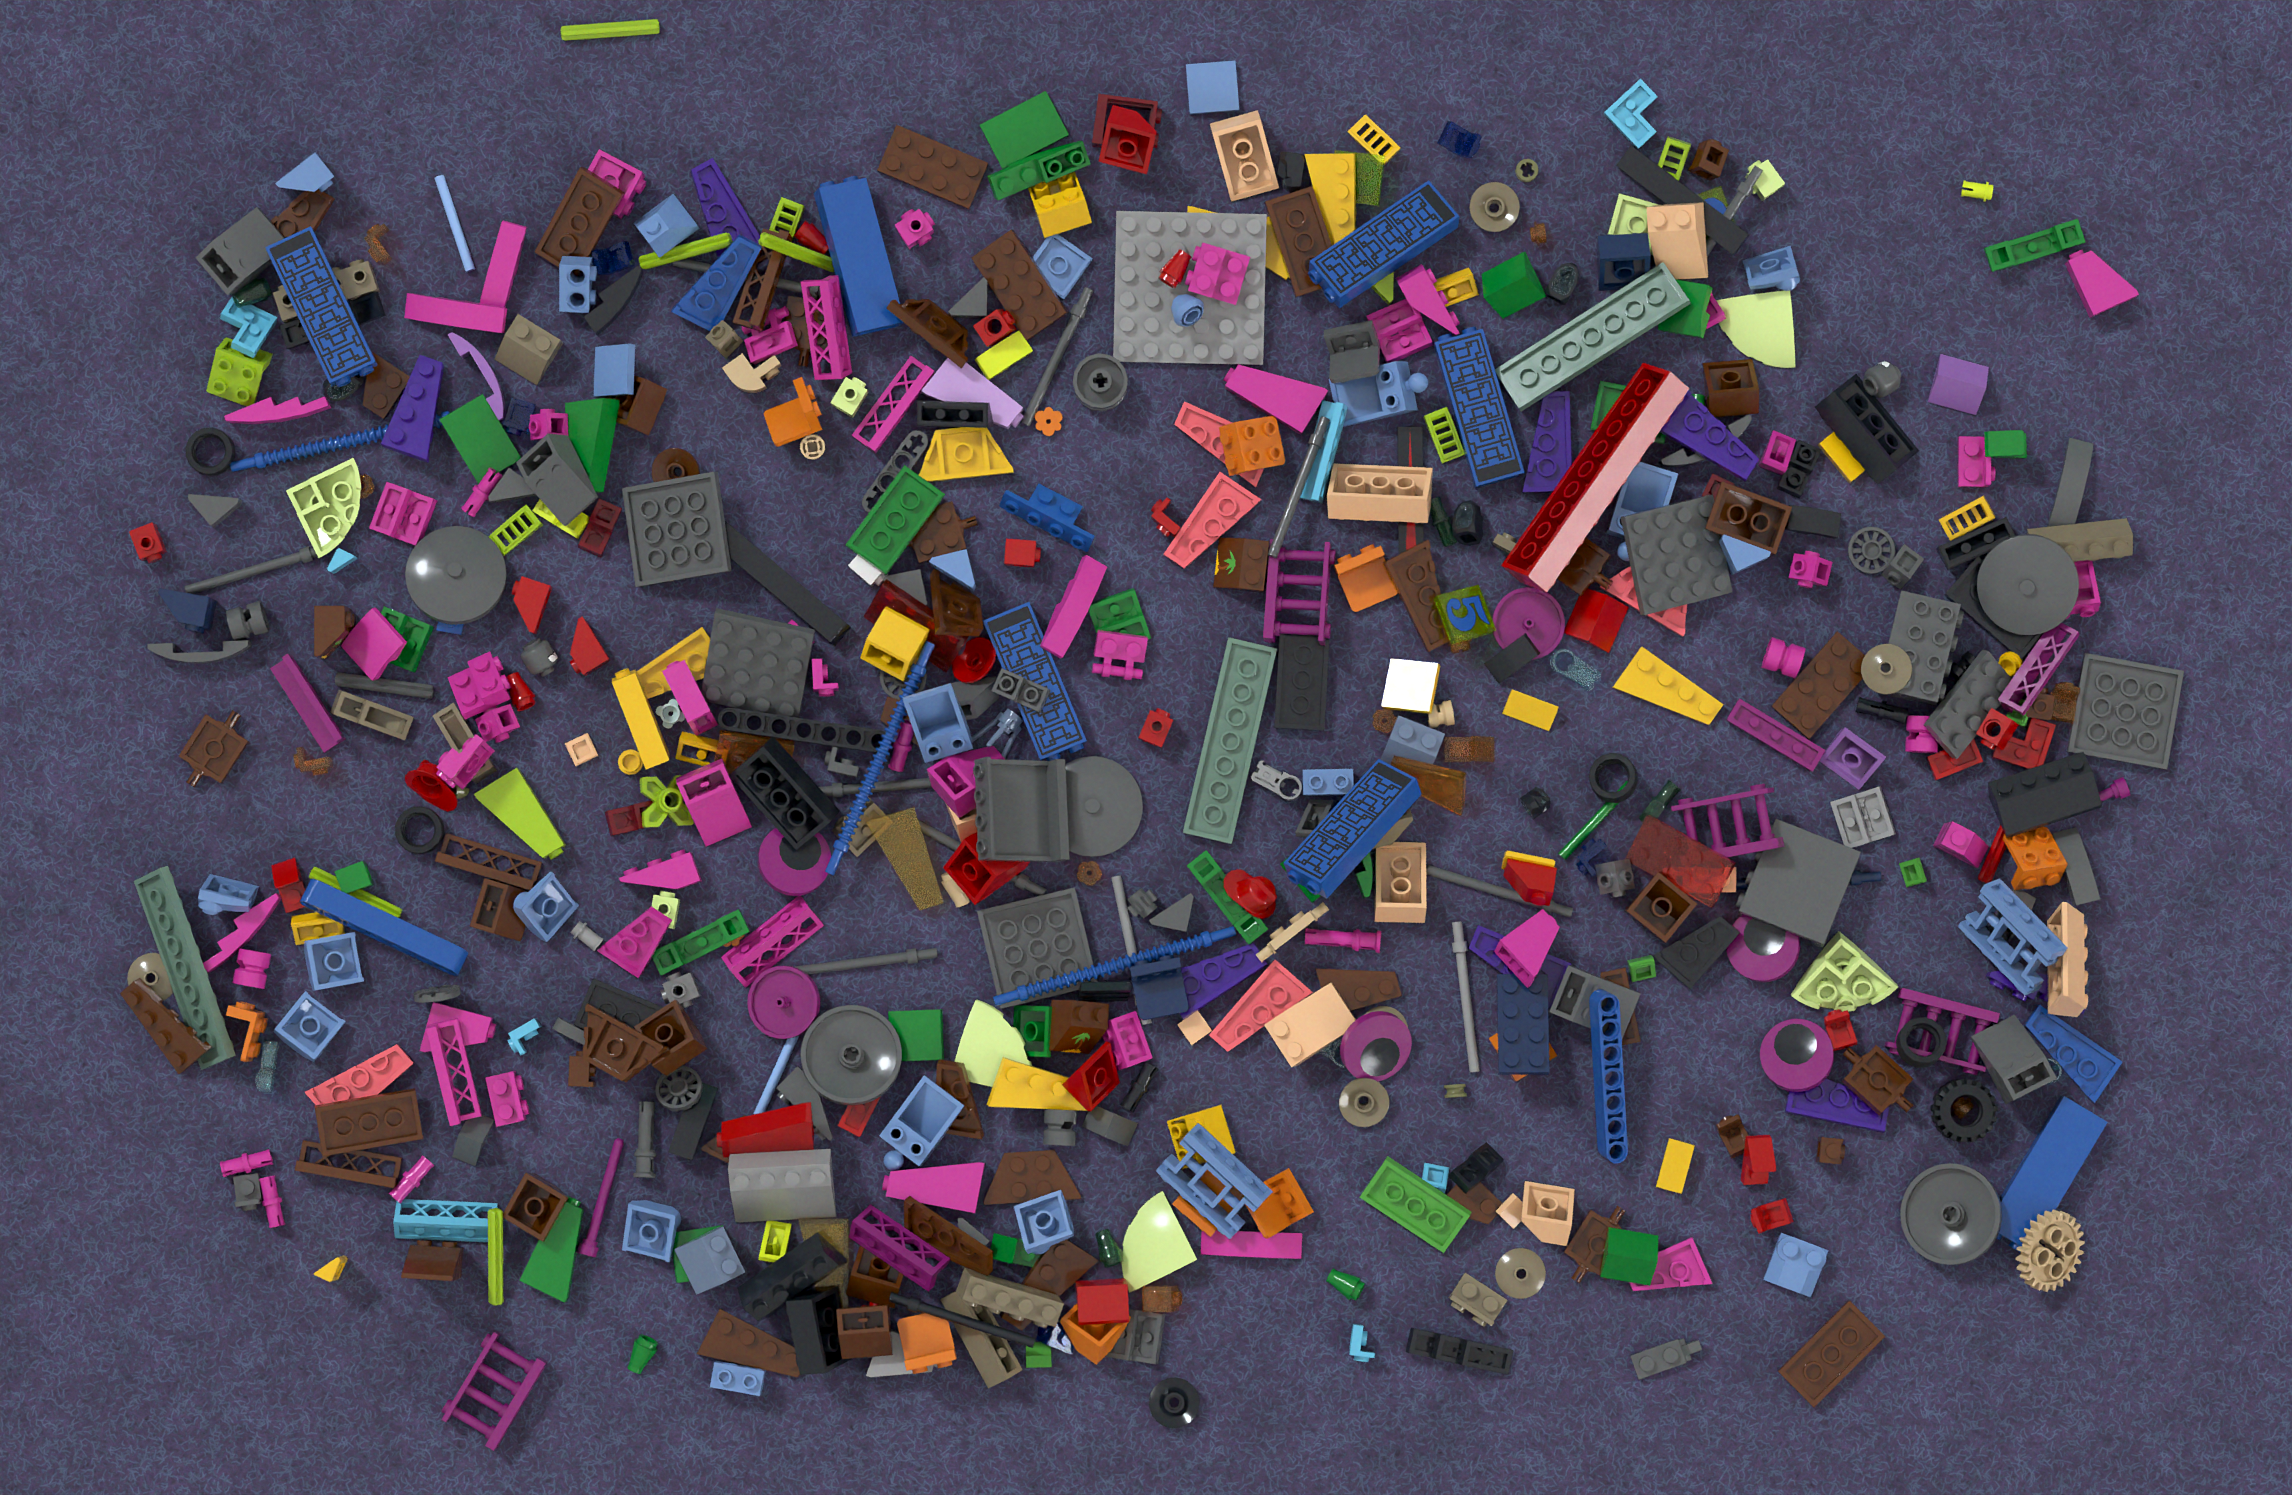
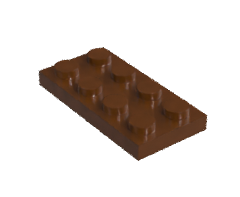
(932, 167)
(580, 218)
(1299, 235)
(1019, 284)
(1821, 686)
(368, 1122)
(1831, 1353)

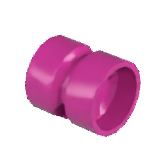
(1782, 657)
(1920, 738)
(251, 968)

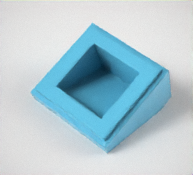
(340, 560)
(1436, 1176)

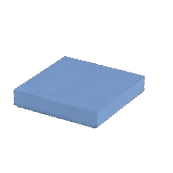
(1212, 87)
(1061, 263)
(614, 370)

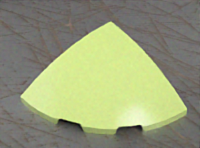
(1761, 327)
(328, 505)
(1843, 978)
(985, 1043)
(1154, 1244)

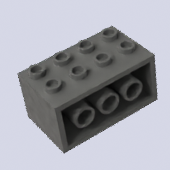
(1926, 633)

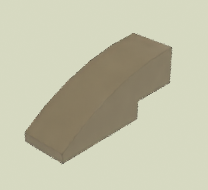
(371, 715)
(457, 733)

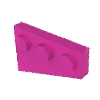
(637, 942)
(1677, 1267)

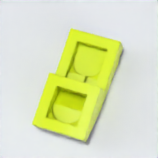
(1003, 355)
(574, 528)

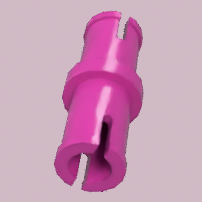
(481, 492)
(901, 747)
(246, 1163)
(411, 1179)
(272, 1201)

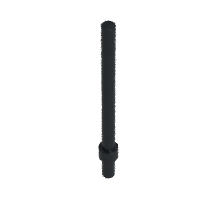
(915, 1304)

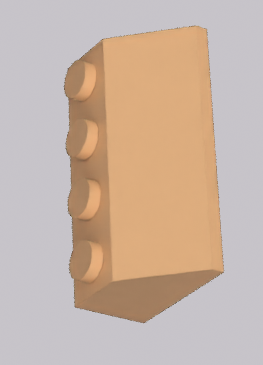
(1380, 493)
(2068, 974)

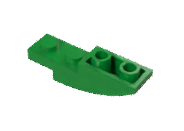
(1038, 168)

